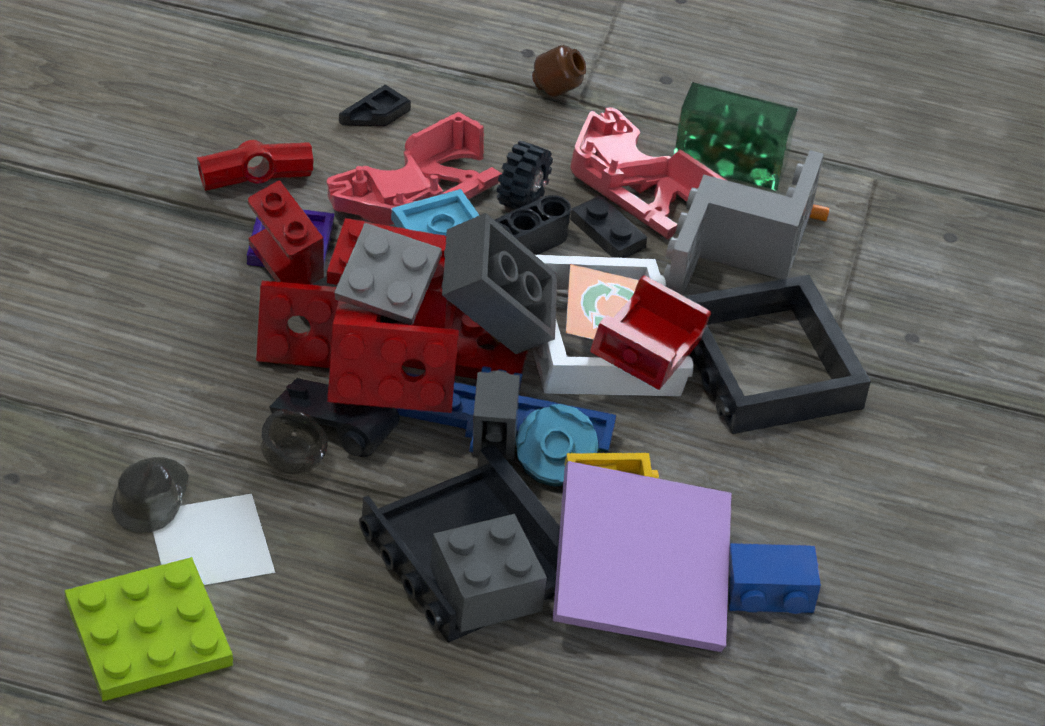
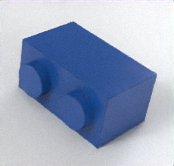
(773, 578)

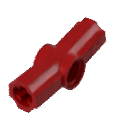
(278, 162)

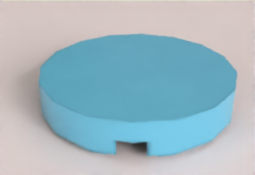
(548, 437)

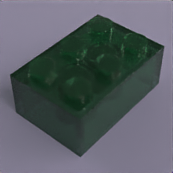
(736, 134)

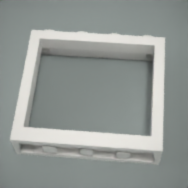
(593, 374)

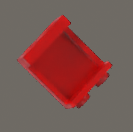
(290, 242)
(651, 333)

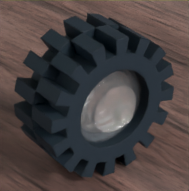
(524, 175)

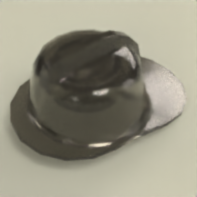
(149, 494)

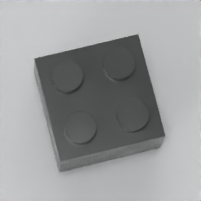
(488, 572)

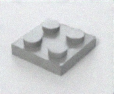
(388, 274)

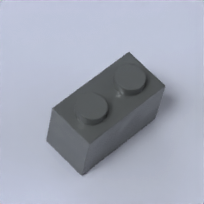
(496, 412)

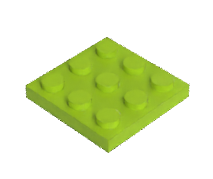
(148, 628)

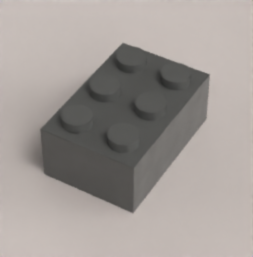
(500, 284)

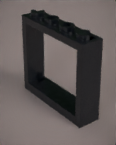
(841, 394)

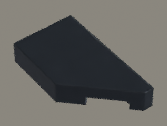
(376, 109)

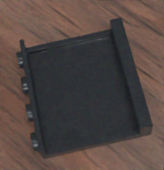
(407, 526)

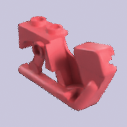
(609, 159)
(375, 191)

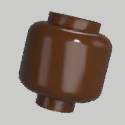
(559, 70)

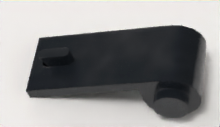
(358, 426)

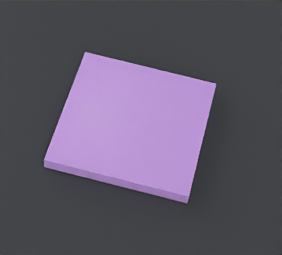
(643, 557)

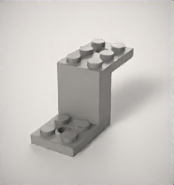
(742, 226)

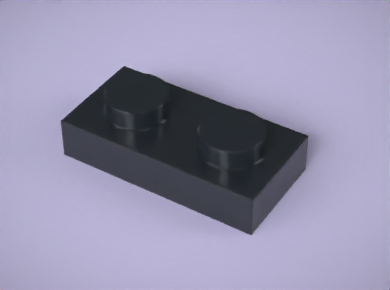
(608, 228)

